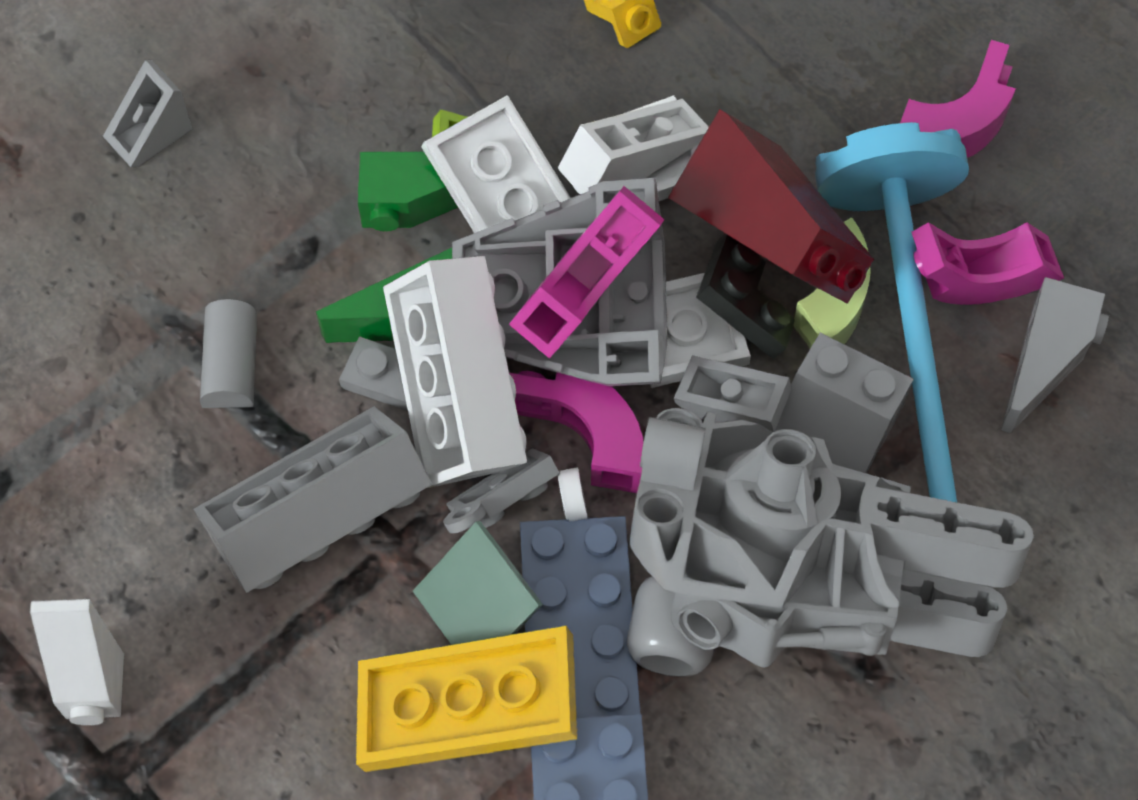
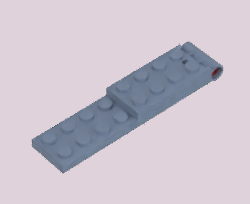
(585, 584)

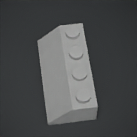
(313, 498)

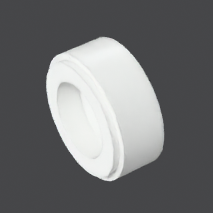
(572, 494)

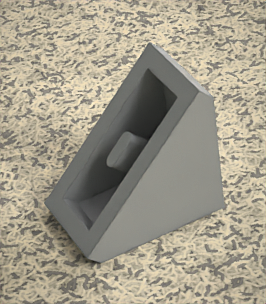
(148, 117)

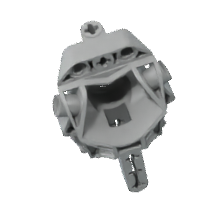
(810, 553)

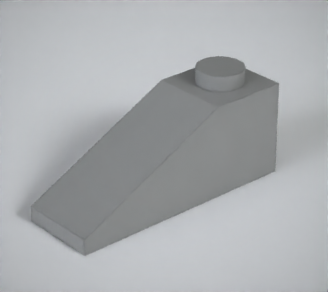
(1056, 341)

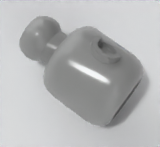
(655, 640)

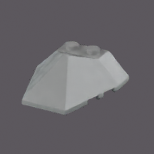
(626, 328)

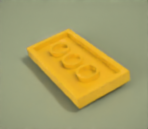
(466, 699)

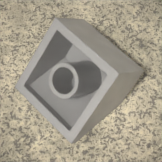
(845, 402)

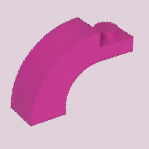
(977, 113)
(984, 268)
(586, 272)
(596, 415)

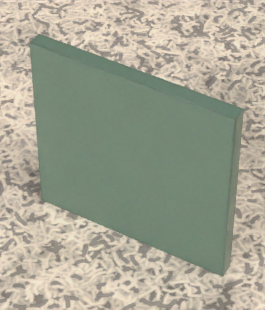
(477, 591)

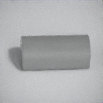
(228, 355)

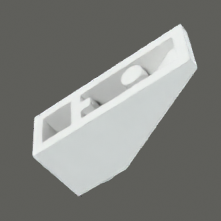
(631, 144)
(79, 660)

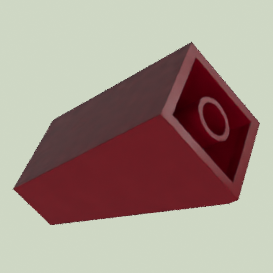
(770, 206)

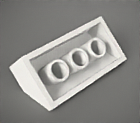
(455, 370)

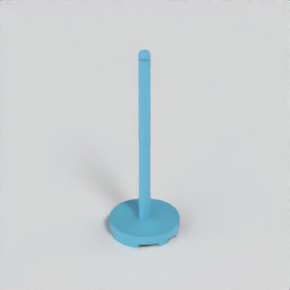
(891, 171)

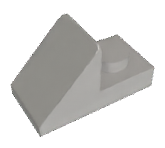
(733, 392)

